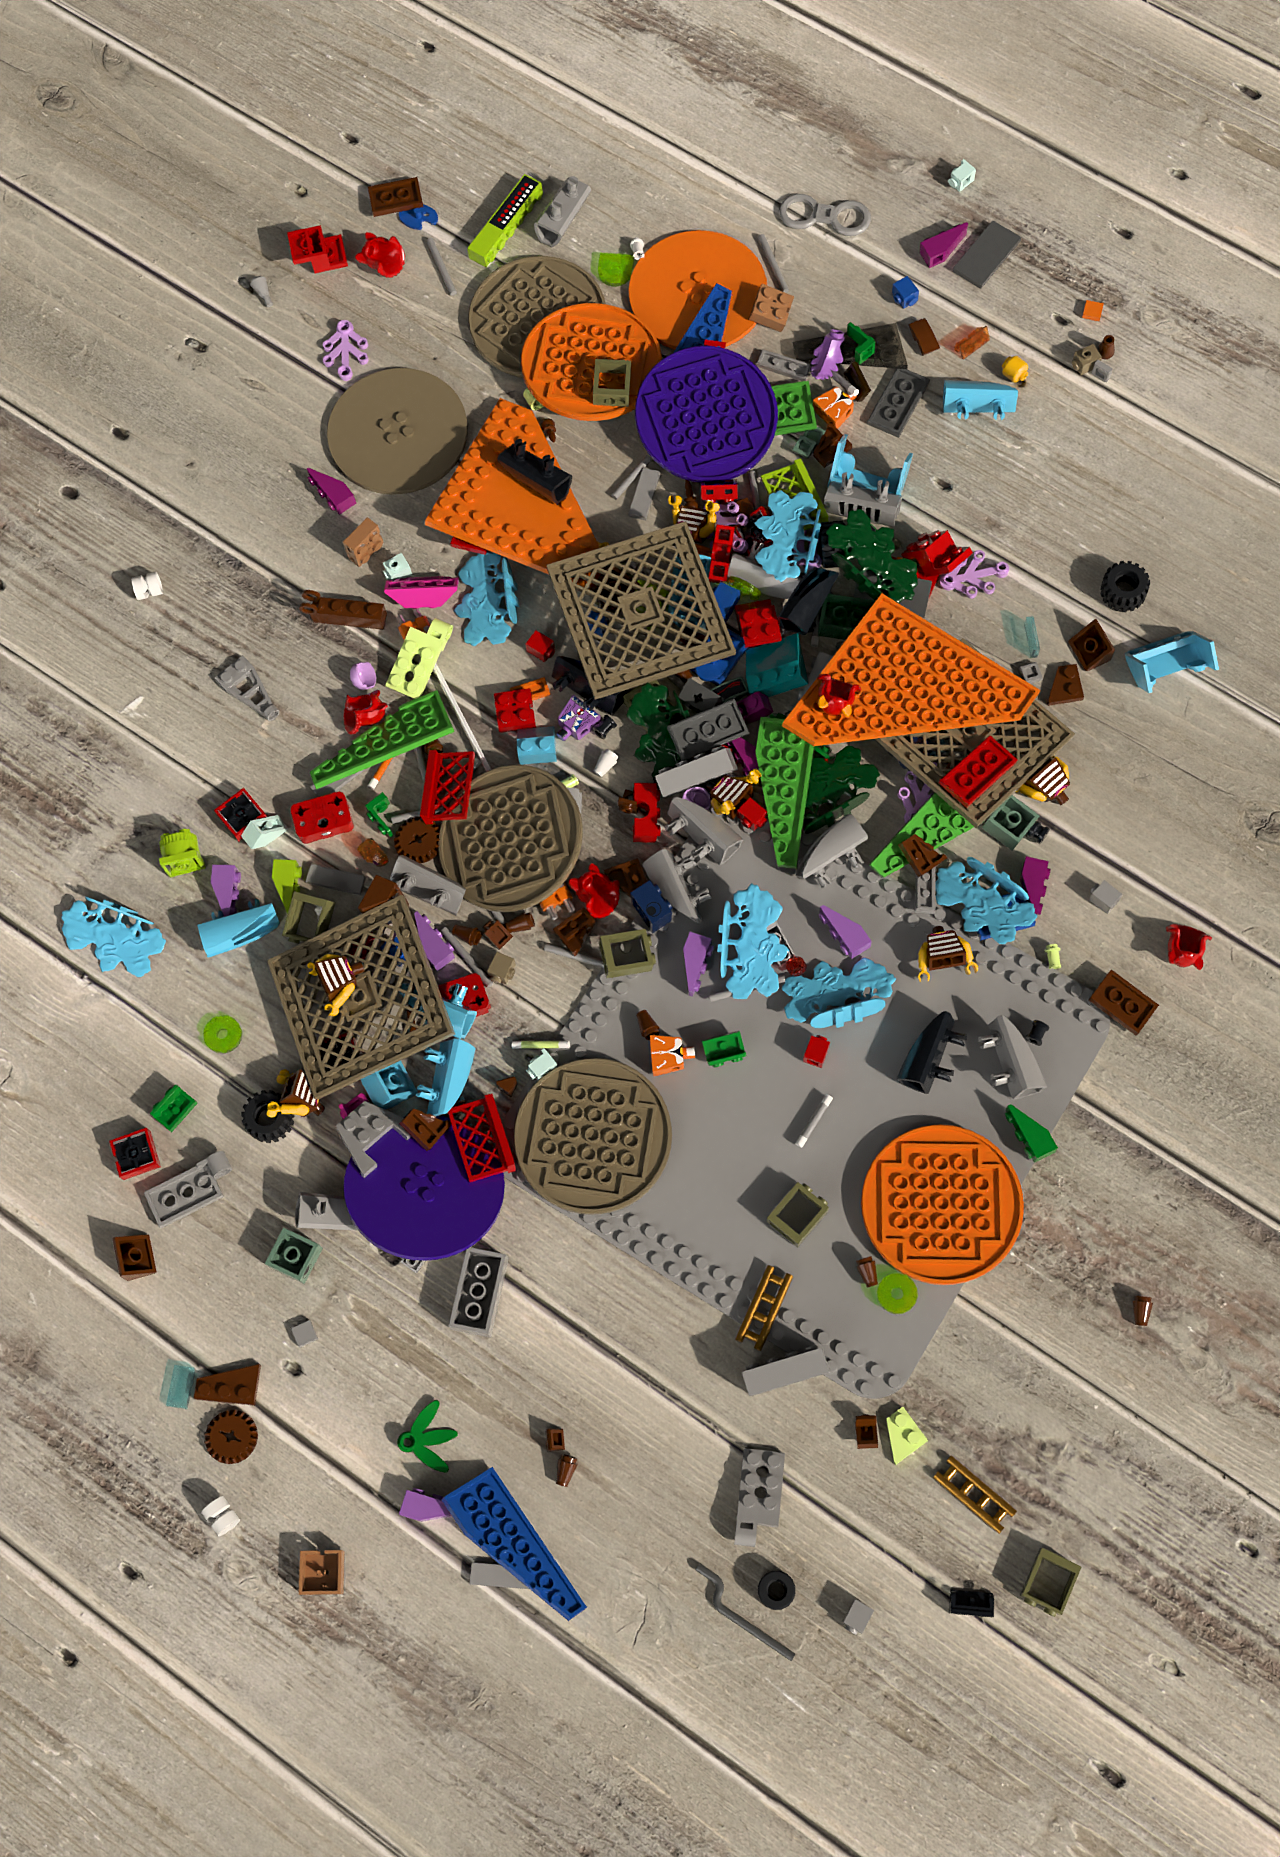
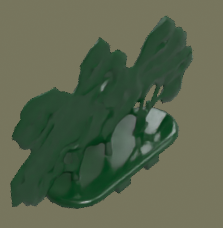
(873, 553)
(657, 743)
(832, 780)

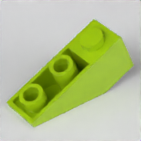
(285, 877)

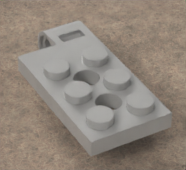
(200, 1178)
(755, 1510)

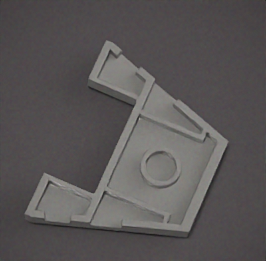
(364, 1128)

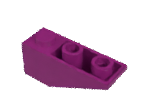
(938, 248)
(334, 490)
(755, 707)
(745, 754)
(1032, 880)

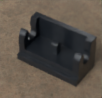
(971, 1603)

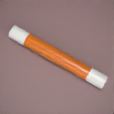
(378, 774)

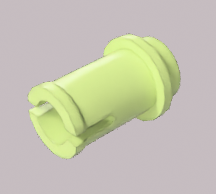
(570, 781)
(1053, 956)

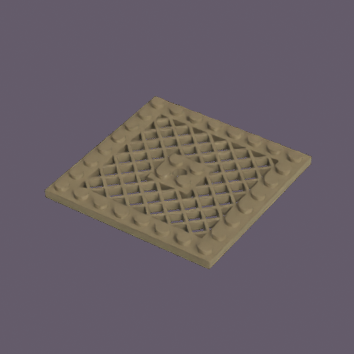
(653, 669)
(921, 765)
(439, 1027)

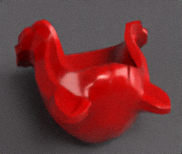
(382, 255)
(363, 711)
(596, 892)
(1186, 946)

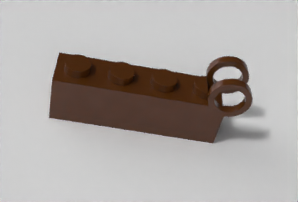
(344, 611)

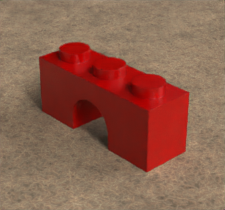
(720, 553)
(646, 828)

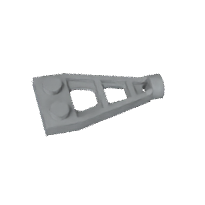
(236, 673)

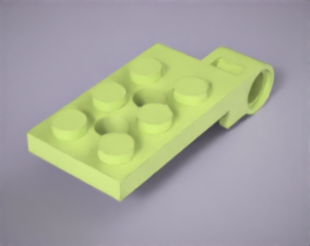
(426, 646)

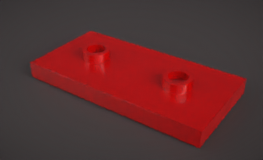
(978, 771)

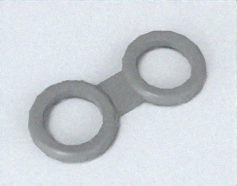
(825, 214)

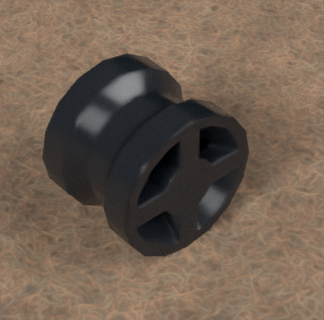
(1038, 832)

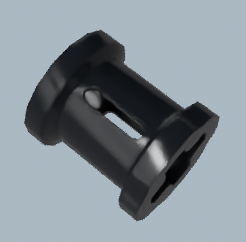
(604, 727)
(1037, 1032)

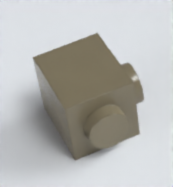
(1085, 359)
(501, 968)

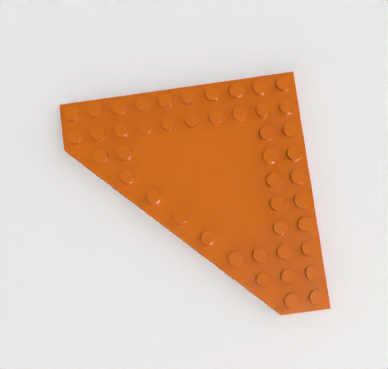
(500, 512)
(909, 683)

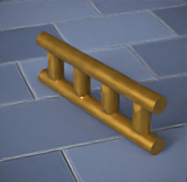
(753, 1314)
(977, 1508)

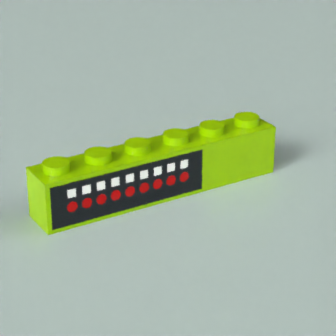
(505, 220)

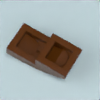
(924, 335)

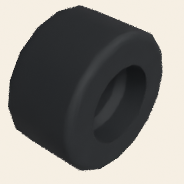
(787, 1598)

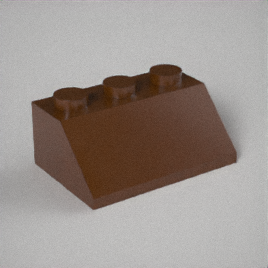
(379, 892)

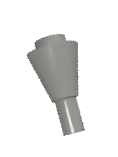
(259, 284)

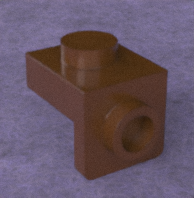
(866, 1431)

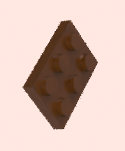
(395, 196)
(1123, 1002)

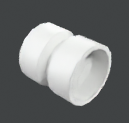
(147, 585)
(220, 1516)

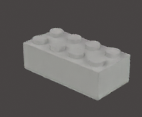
(696, 772)
(478, 1292)
(786, 1371)

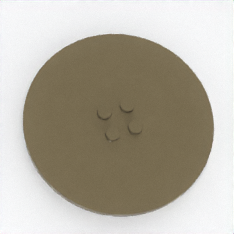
(518, 298)
(397, 431)
(515, 841)
(592, 1136)

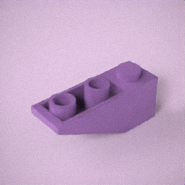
(224, 883)
(849, 934)
(436, 950)
(695, 954)
(423, 1507)

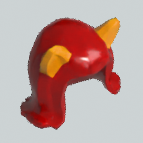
(836, 696)

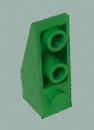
(1033, 1135)

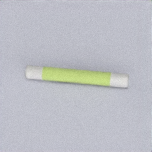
(540, 1044)

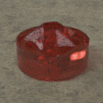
(796, 966)

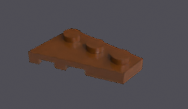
(231, 1387)

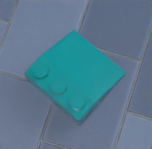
(776, 667)

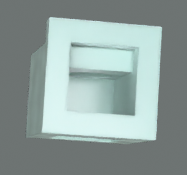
(962, 176)
(541, 1065)

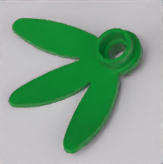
(430, 1438)

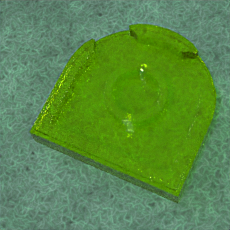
(615, 268)

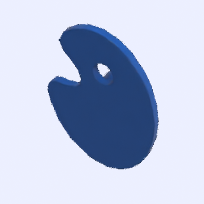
(415, 217)
(712, 670)

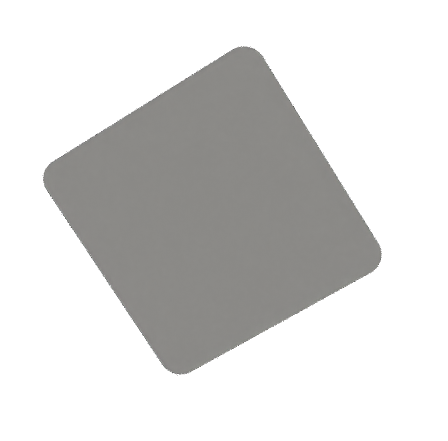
(741, 1120)

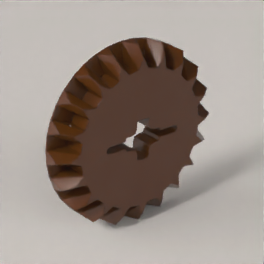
(416, 851)
(232, 1451)

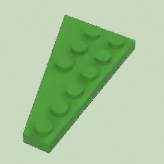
(933, 822)

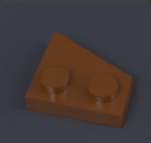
(826, 450)
(1066, 686)
(920, 854)
(628, 874)
(575, 930)
(424, 1127)

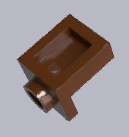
(496, 933)

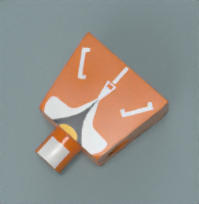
(834, 406)
(668, 1054)

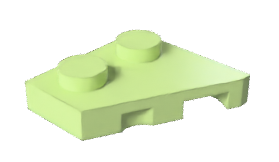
(903, 1435)

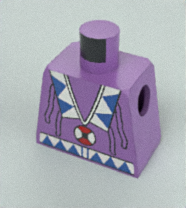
(576, 720)

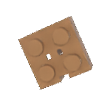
(768, 312)
(363, 542)
(313, 1572)

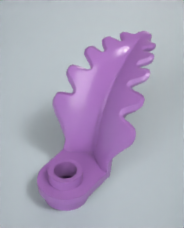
(828, 355)

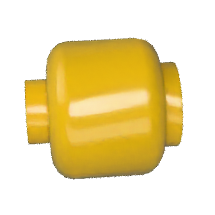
(1015, 369)

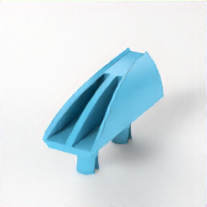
(978, 397)
(237, 929)
(459, 1015)
(450, 1075)

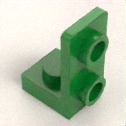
(866, 343)
(375, 806)

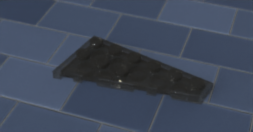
(887, 354)

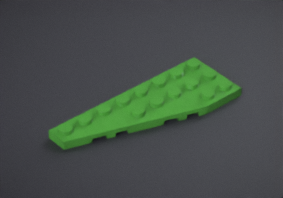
(794, 408)
(407, 729)
(785, 777)

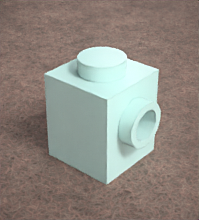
(396, 568)

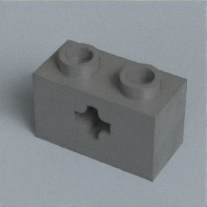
(693, 690)

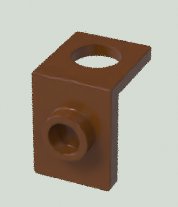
(627, 806)

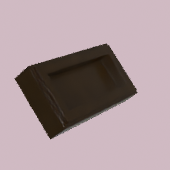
(856, 378)

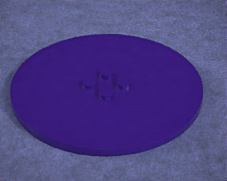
(706, 414)
(422, 1200)

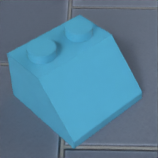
(536, 745)
(389, 1086)

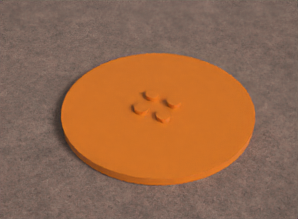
(681, 273)
(563, 351)
(942, 1204)

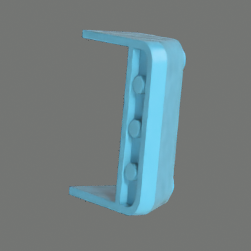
(845, 462)
(1170, 656)

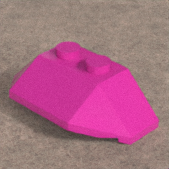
(421, 591)

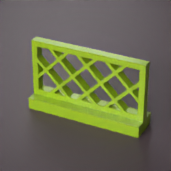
(803, 482)

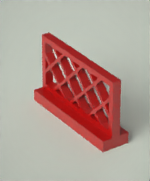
(432, 789)
(498, 1134)

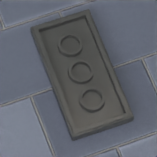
(986, 254)
(898, 402)
(920, 599)
(708, 730)

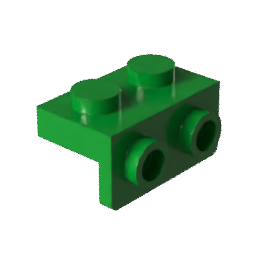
(724, 1048)
(173, 1108)

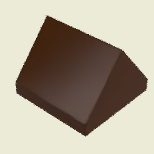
(507, 1085)
(554, 1440)

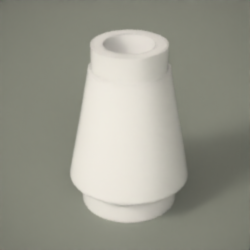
(605, 762)

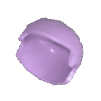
(363, 675)
(698, 796)

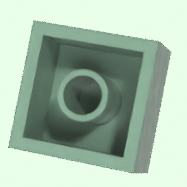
(1010, 822)
(293, 1255)

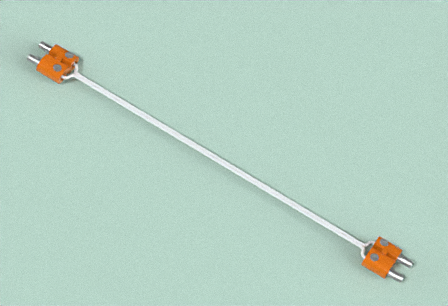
(421, 623)

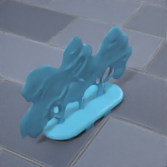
(785, 529)
(483, 602)
(984, 905)
(114, 939)
(756, 946)
(833, 988)

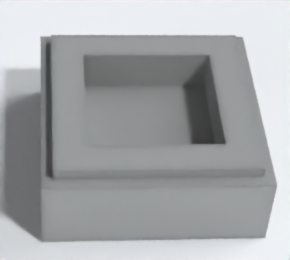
(1102, 371)
(1030, 672)
(304, 1333)

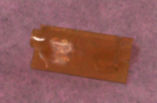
(975, 341)

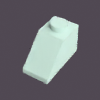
(263, 831)

